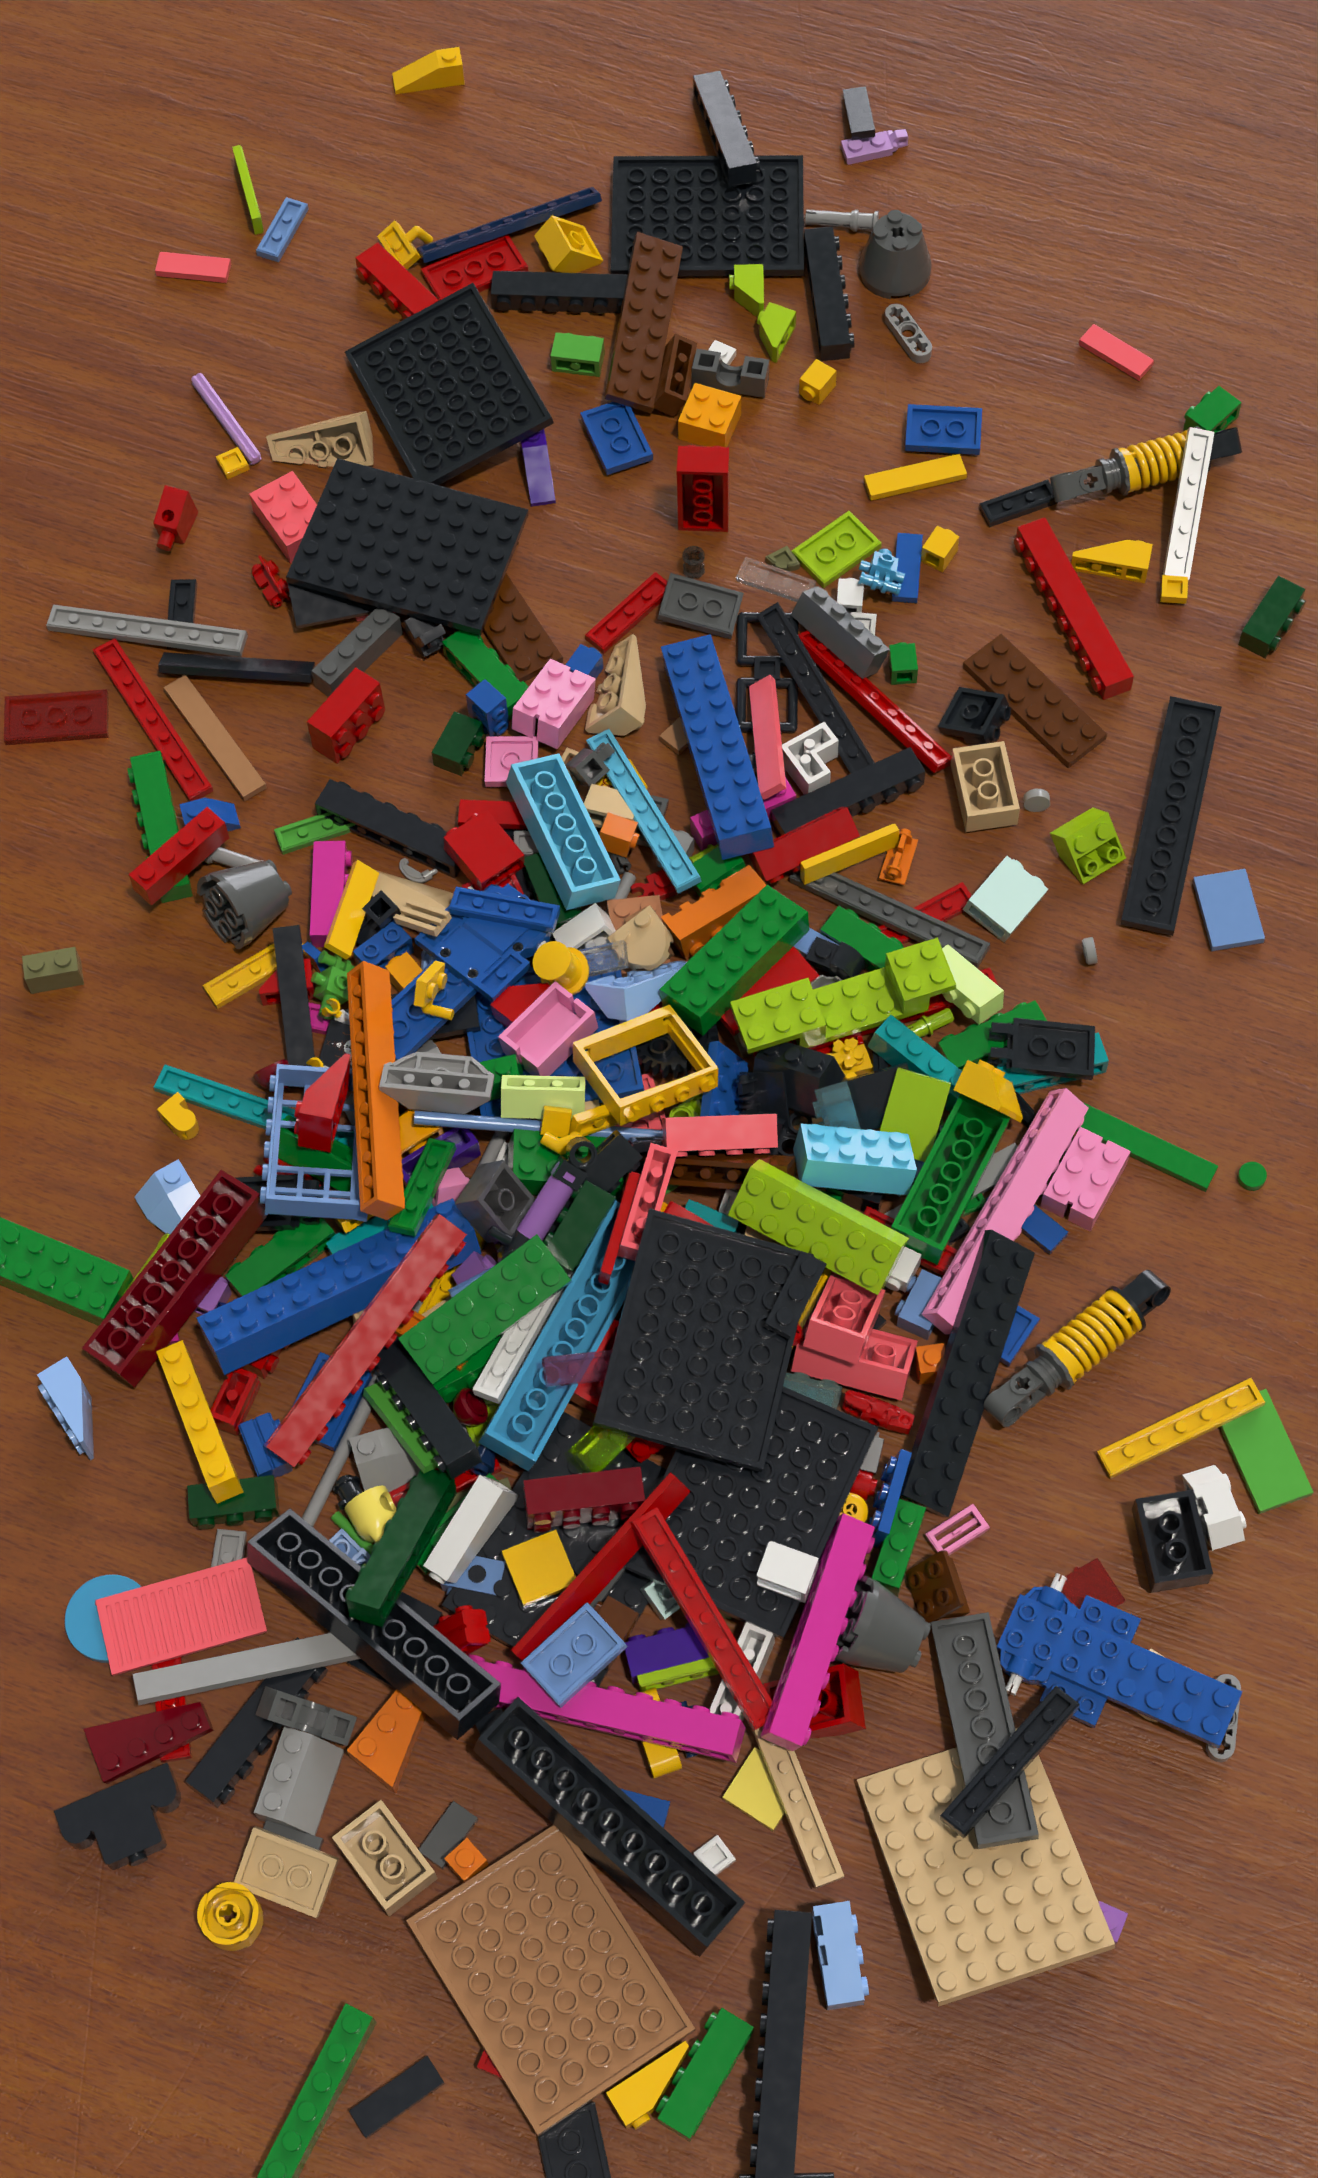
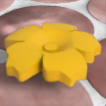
(847, 1052)

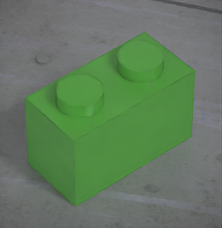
(577, 354)

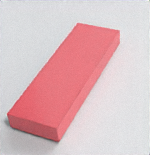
(193, 267)
(1116, 352)

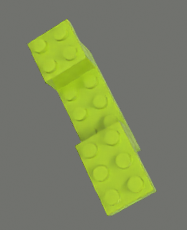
(847, 1005)

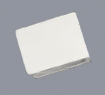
(787, 1571)

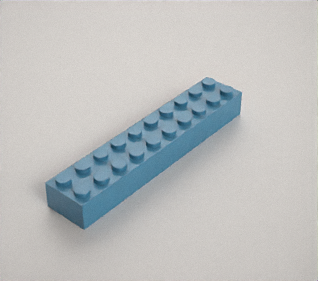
(573, 1327)

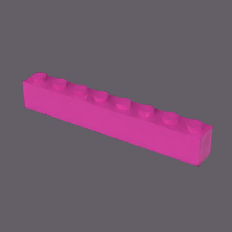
(818, 1633)

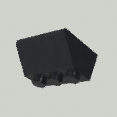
(803, 1072)

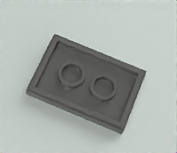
(700, 606)

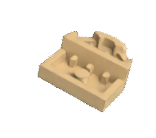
(645, 939)

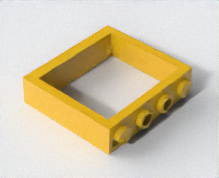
(634, 1033)

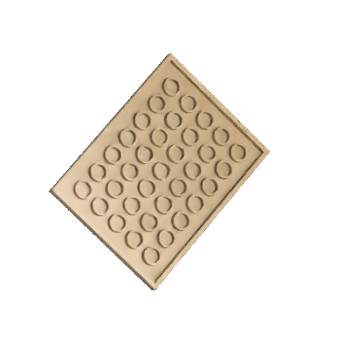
(988, 1910)

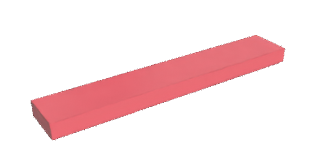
(767, 737)

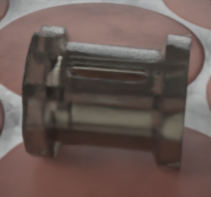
(693, 562)

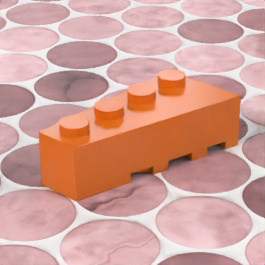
(713, 910)

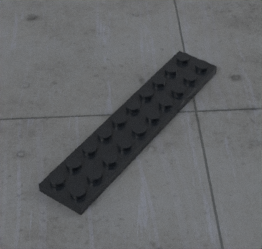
(1171, 816)
(966, 1373)

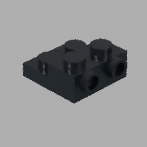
(975, 716)

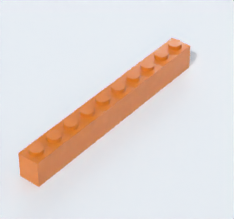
(375, 1112)

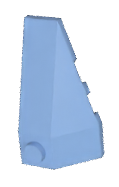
(631, 995)
(167, 1196)

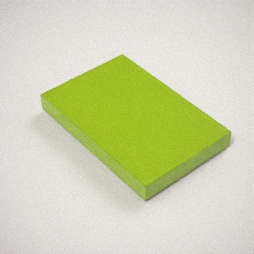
(836, 549)
(916, 1109)

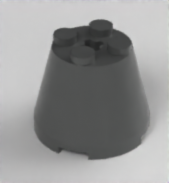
(895, 257)
(243, 900)
(881, 1630)

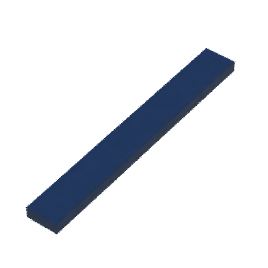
(508, 224)

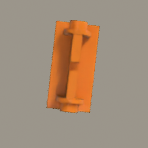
(899, 859)

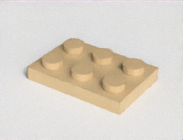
(286, 1871)

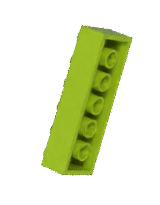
(818, 1225)

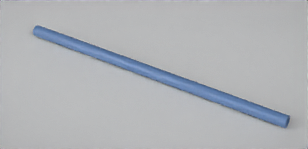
(510, 1124)

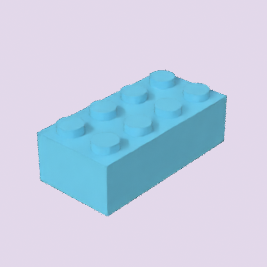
(854, 1159)

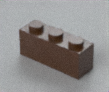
(675, 375)

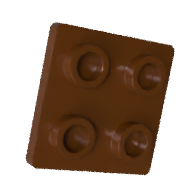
(937, 1588)

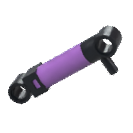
(564, 1179)

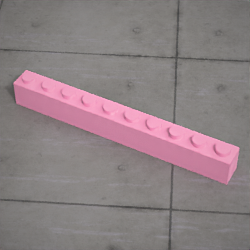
(1012, 1197)

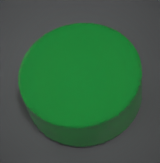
(1252, 1176)

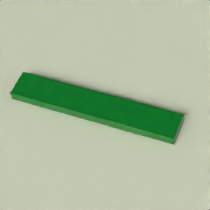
(1151, 1149)

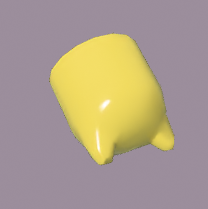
(371, 1512)

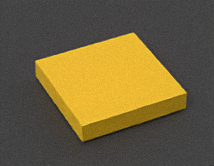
(539, 1567)

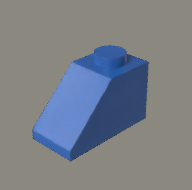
(222, 809)

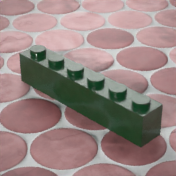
(400, 1547)

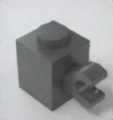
(589, 765)

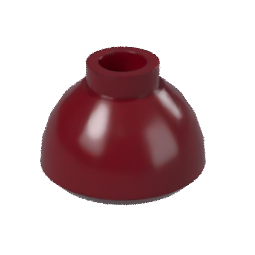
(263, 1075)
(469, 1408)

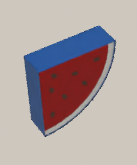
(313, 953)

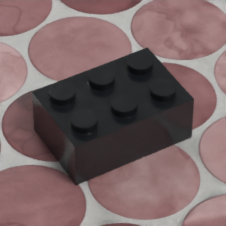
(1172, 1541)

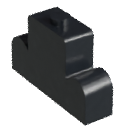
(123, 1817)

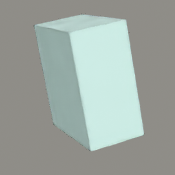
(660, 1599)

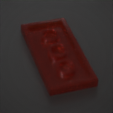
(56, 717)

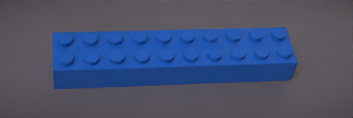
(717, 747)
(316, 1294)

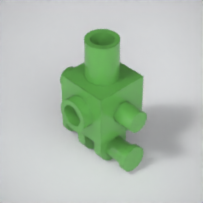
(332, 981)

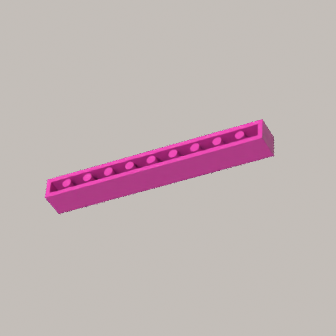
(625, 1714)

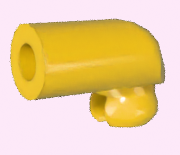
(558, 1144)

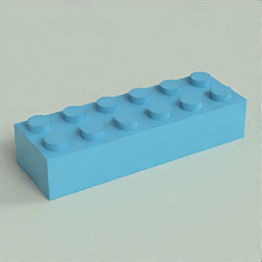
(563, 831)

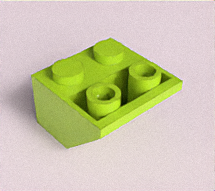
(1088, 844)

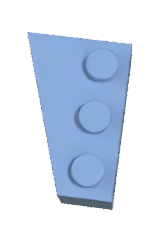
(839, 1955)

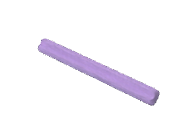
(226, 419)

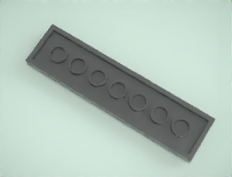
(982, 1721)

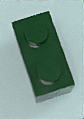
(458, 744)

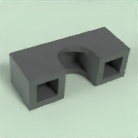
(745, 379)
(306, 1715)

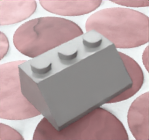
(299, 1781)

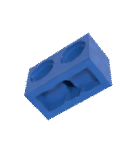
(489, 707)
(384, 946)

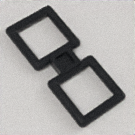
(763, 667)

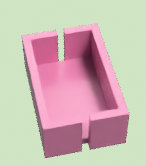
(556, 700)
(547, 1029)
(1085, 1178)

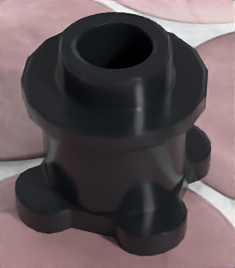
(347, 1488)

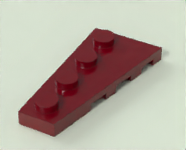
(139, 1740)

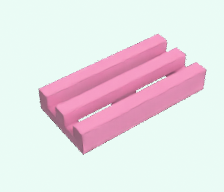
(937, 1545)

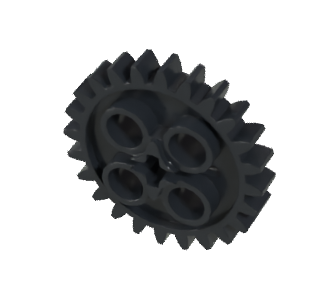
(665, 1056)

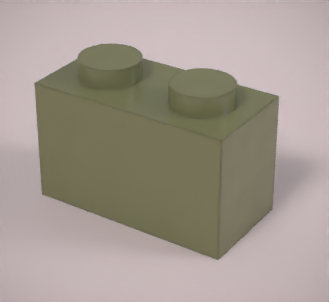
(53, 970)

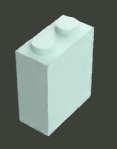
(1005, 898)

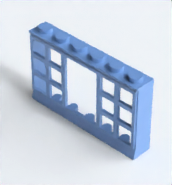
(297, 1205)

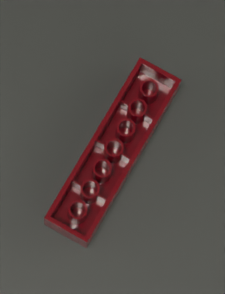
(177, 1278)

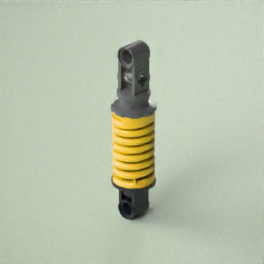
(1139, 465)
(1079, 1346)

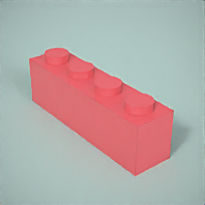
(720, 1133)
(648, 1195)

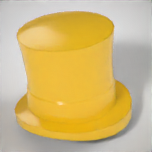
(561, 964)

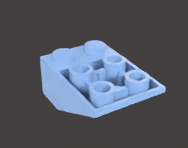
(70, 1403)

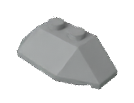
(437, 1082)

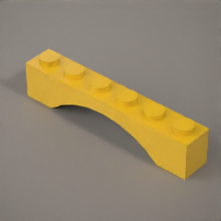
(199, 1422)

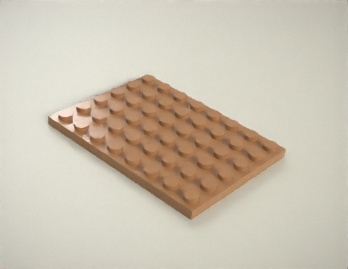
(550, 1977)

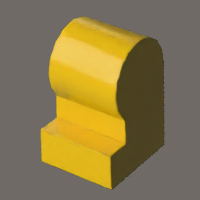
(178, 1117)

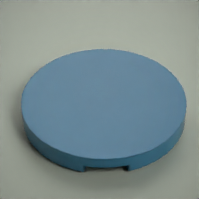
(82, 1616)

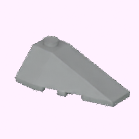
(383, 1460)

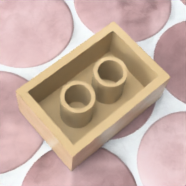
(985, 786)
(385, 1858)

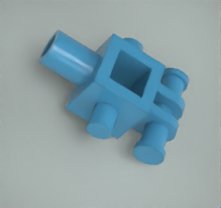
(881, 572)

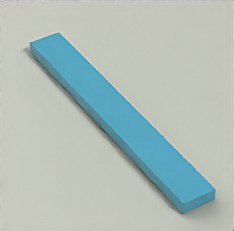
(646, 813)

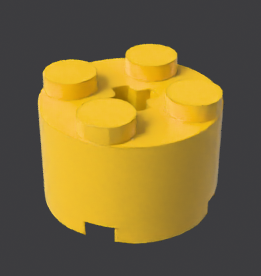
(220, 1902)

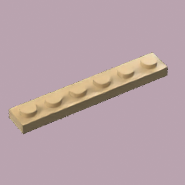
(801, 1812)

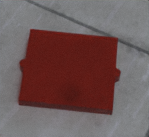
(1091, 1581)

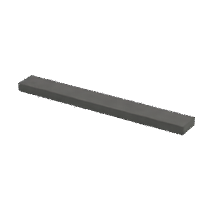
(894, 914)

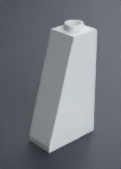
(470, 1529)

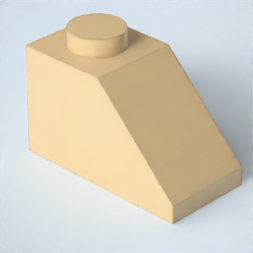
(603, 800)

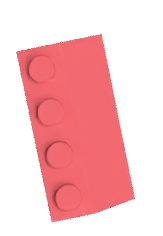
(881, 1368)

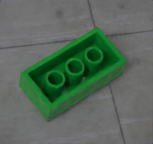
(533, 1161)

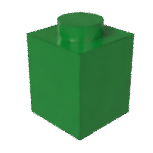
(903, 663)

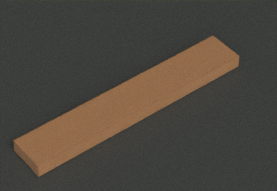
(215, 738)

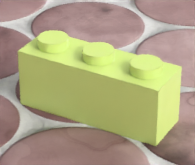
(974, 991)
(526, 1095)

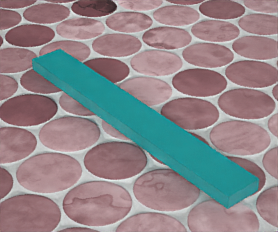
(224, 1099)

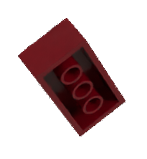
(582, 1498)

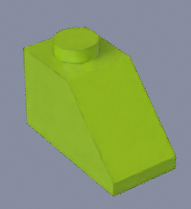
(748, 287)
(776, 328)

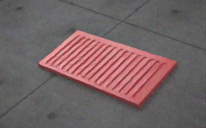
(180, 1616)

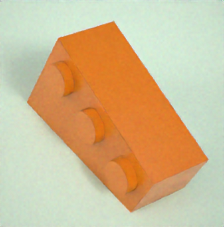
(388, 1740)

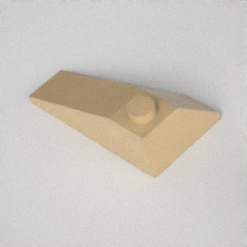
(325, 441)
(621, 695)
(401, 890)

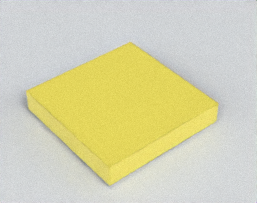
(755, 1792)

